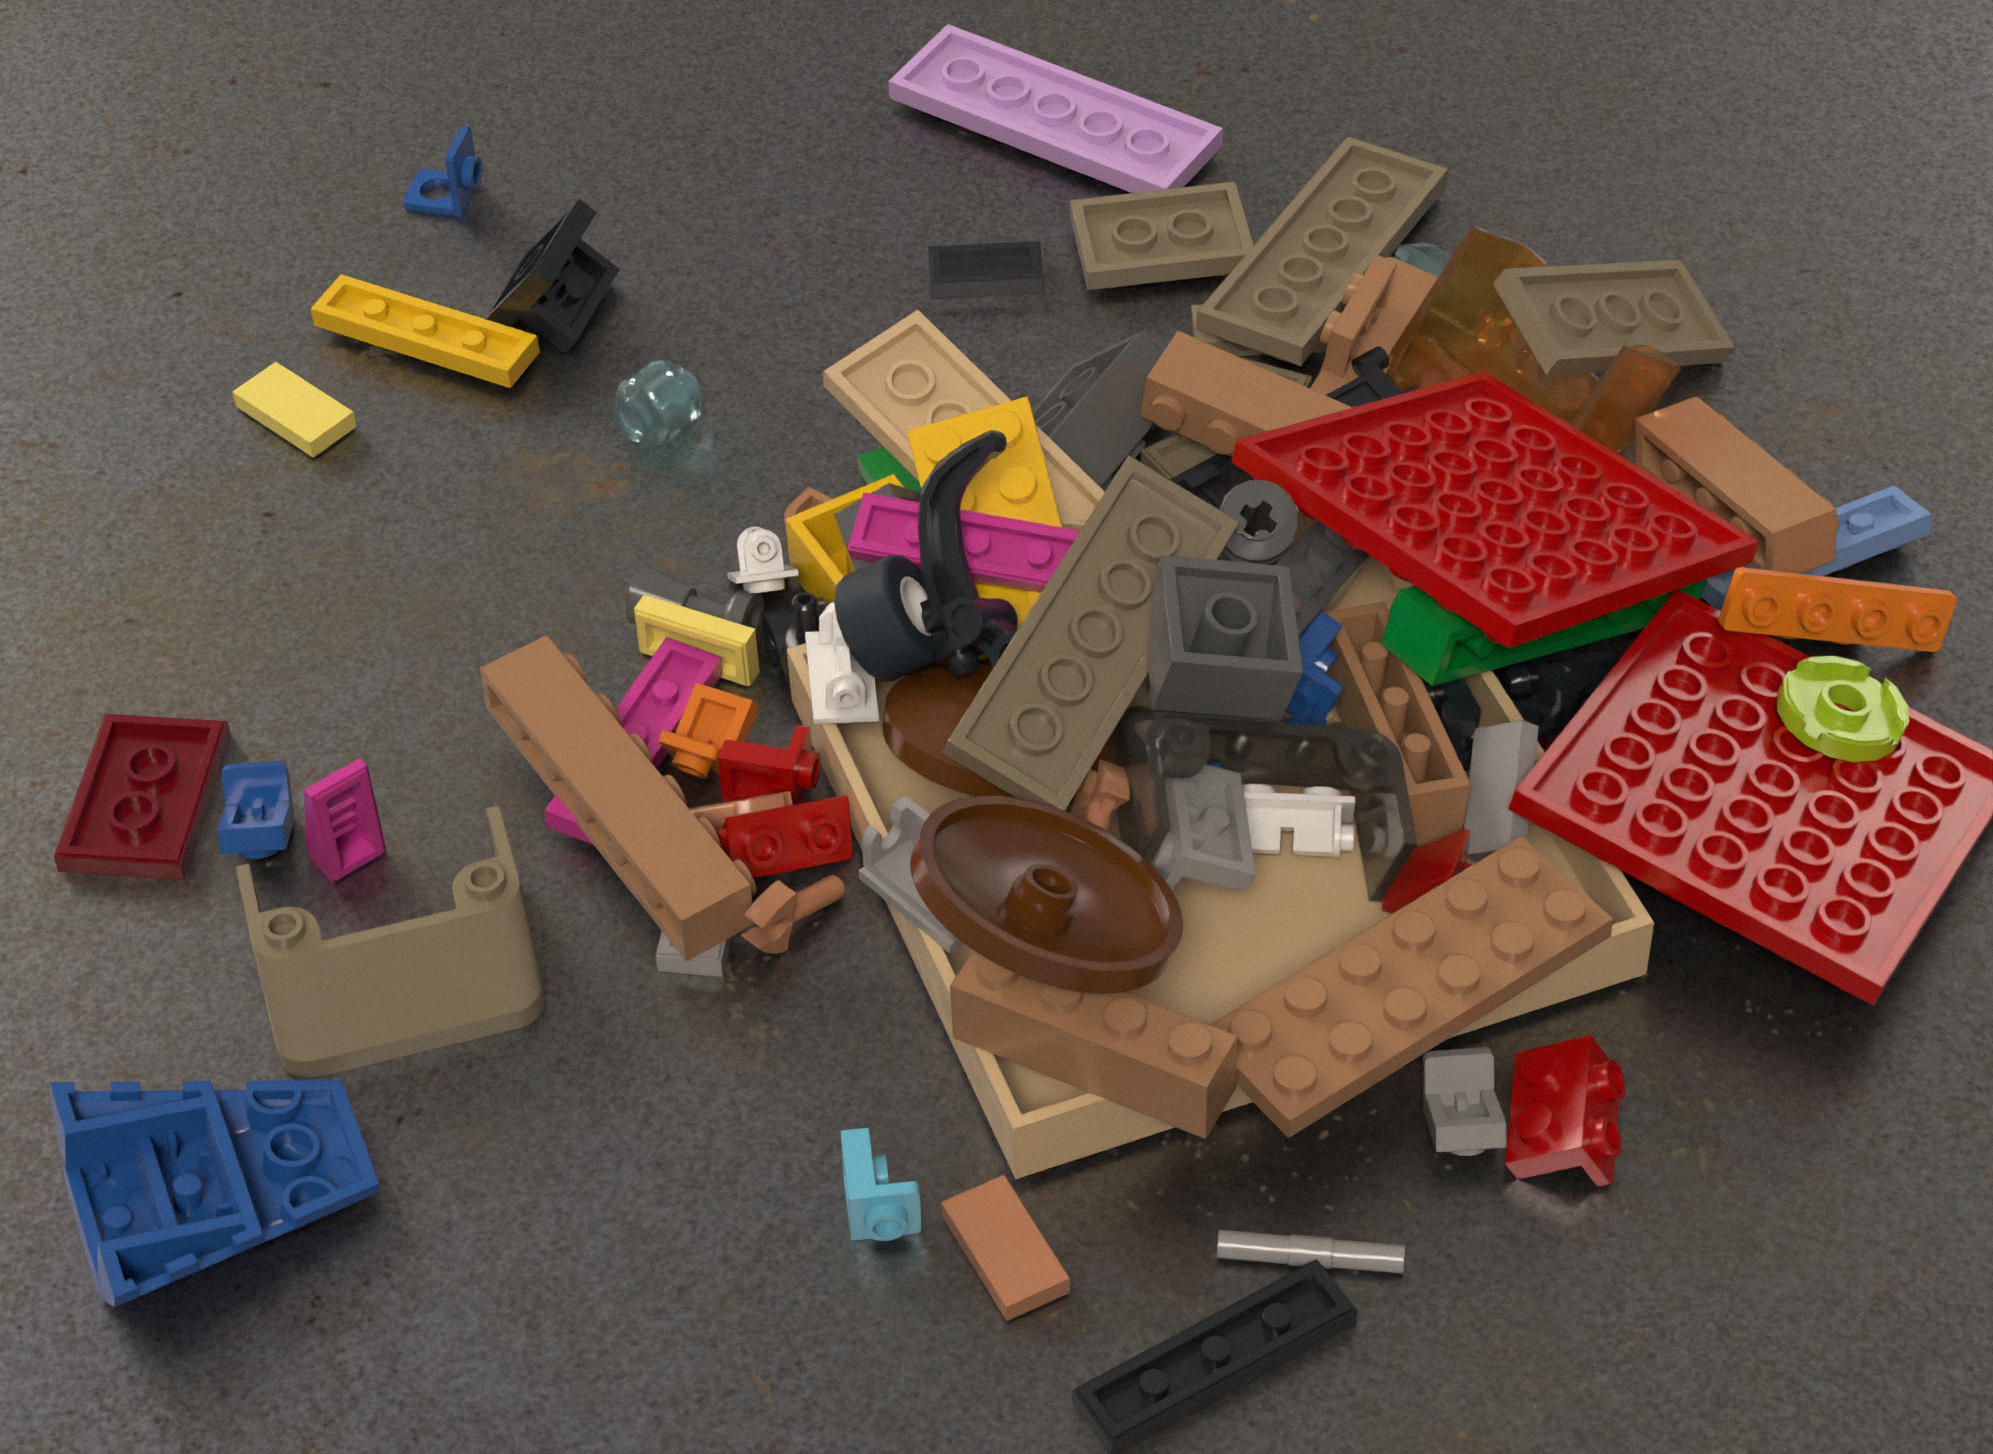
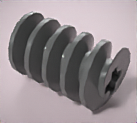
(1266, 514)

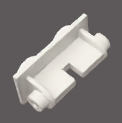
(760, 562)
(838, 683)
(1311, 815)

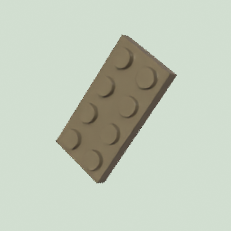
(1587, 312)

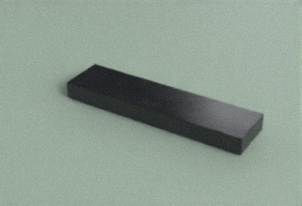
(1214, 1357)

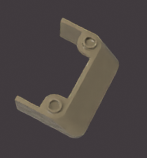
(402, 982)

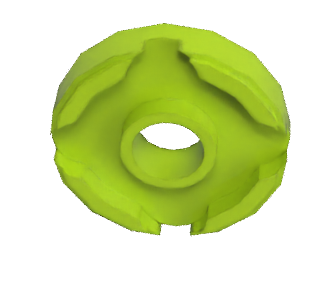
(1858, 735)

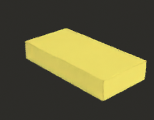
(294, 409)
(727, 639)

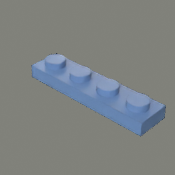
(1865, 530)

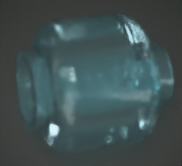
(657, 403)

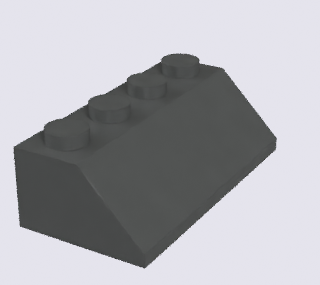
(1098, 407)

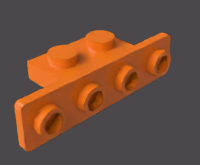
(1837, 610)

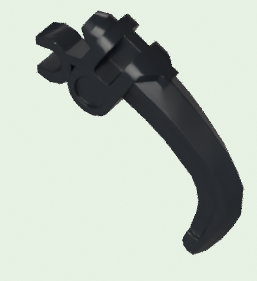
(953, 612)
(1555, 686)

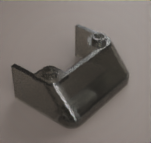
(1271, 752)

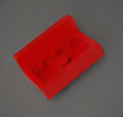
(1565, 1110)

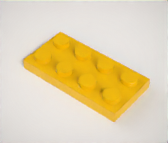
(1008, 486)

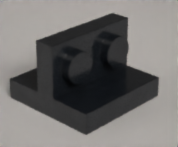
(557, 282)

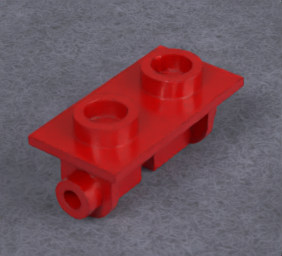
(789, 836)

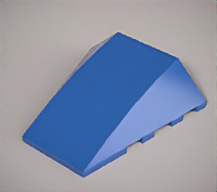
(201, 1172)

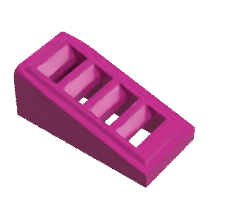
(342, 821)

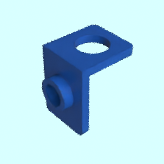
(462, 177)

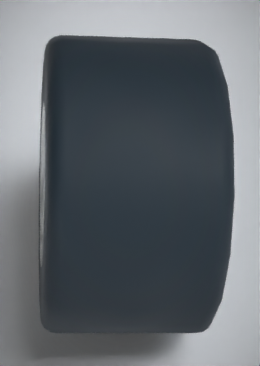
(882, 618)

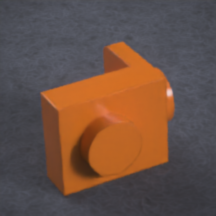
(704, 726)

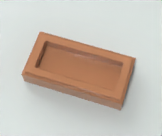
(1005, 1247)

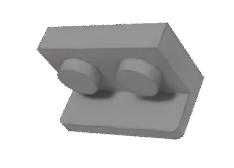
(1207, 831)

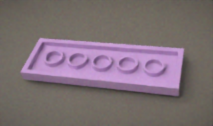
(1055, 113)

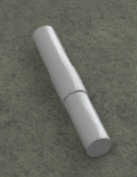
(1303, 1249)

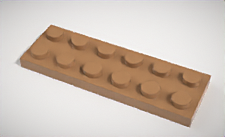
(1409, 983)

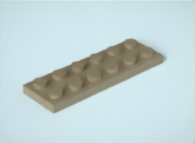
(1302, 264)
(1084, 641)

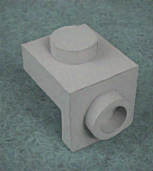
(1462, 1101)

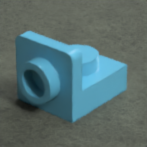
(873, 1205)

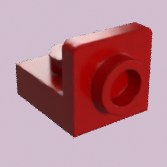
(760, 770)

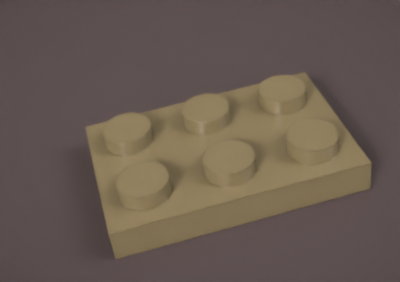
(1160, 235)

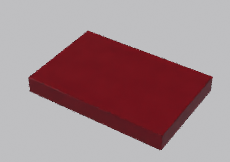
(143, 797)

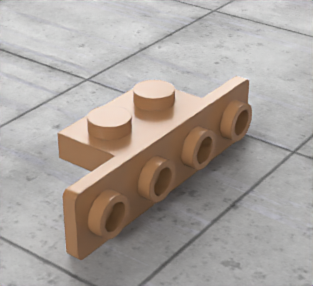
(1374, 316)

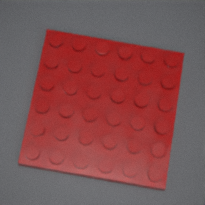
(1495, 506)
(1716, 803)

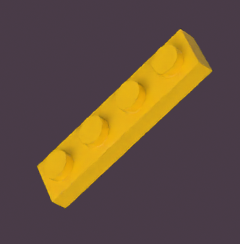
(425, 330)

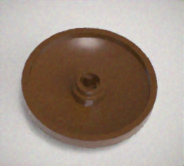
(921, 718)
(1046, 894)

